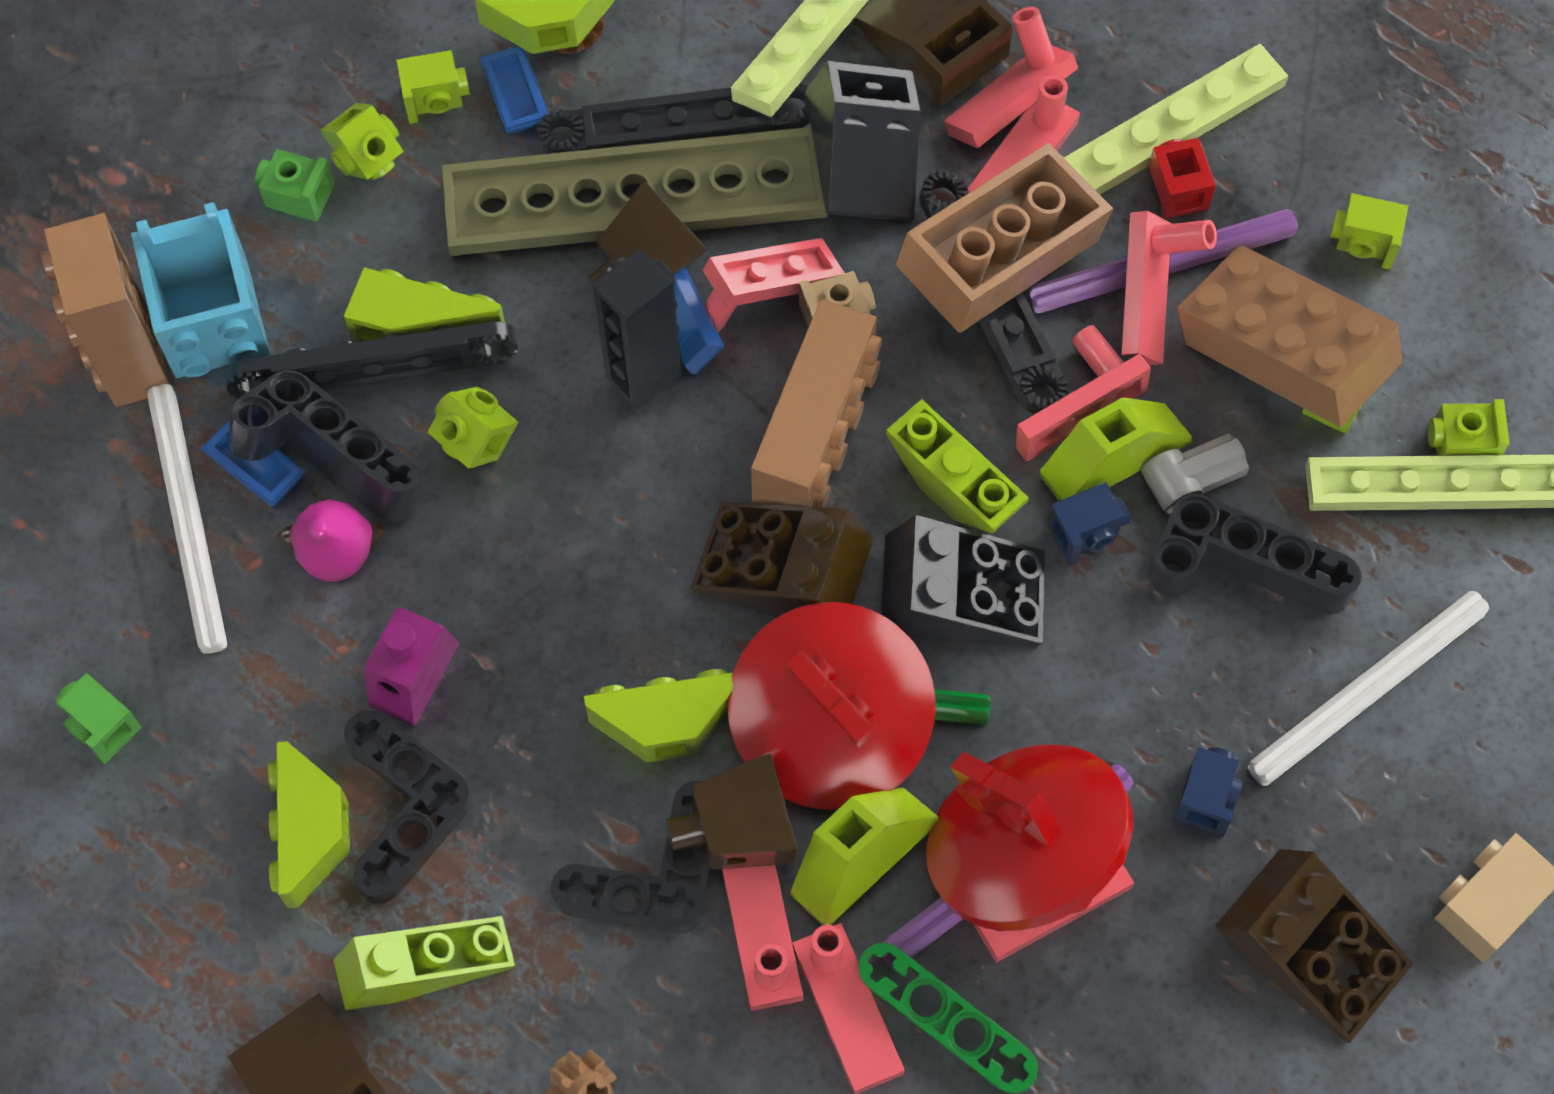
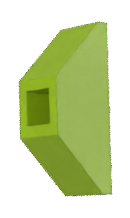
(541, 23)
(1112, 446)
(953, 470)
(664, 716)
(308, 825)
(858, 849)

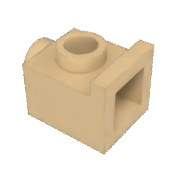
(840, 289)

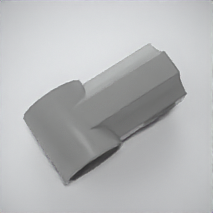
(1194, 471)

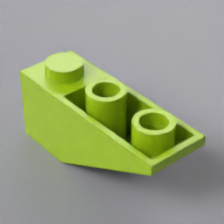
(392, 304)
(420, 961)

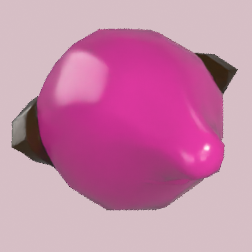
(331, 539)

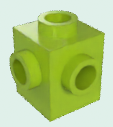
(362, 142)
(472, 426)

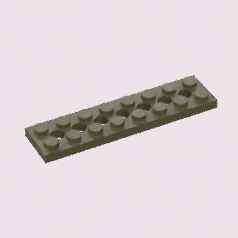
(614, 168)

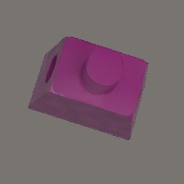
(412, 660)

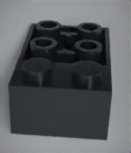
(865, 139)
(962, 584)

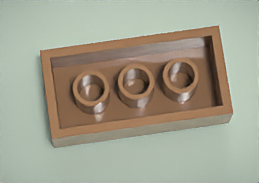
(1003, 237)
(103, 309)
(1291, 335)
(817, 408)

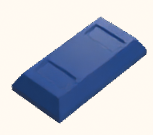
(514, 89)
(697, 333)
(267, 478)

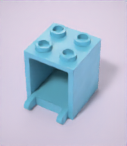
(199, 292)

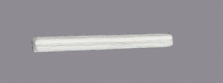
(187, 519)
(1367, 688)

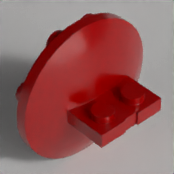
(833, 702)
(1029, 836)

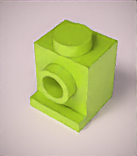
(431, 84)
(1370, 228)
(1469, 429)

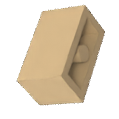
(1498, 898)

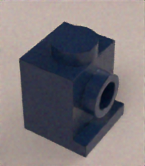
(1087, 521)
(1210, 790)

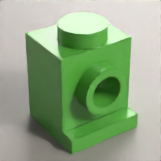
(295, 184)
(96, 717)

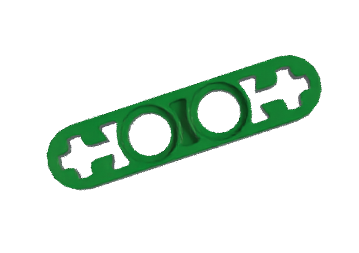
(942, 1023)

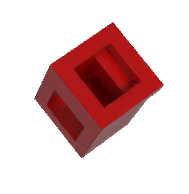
(1182, 177)

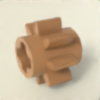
(580, 1076)

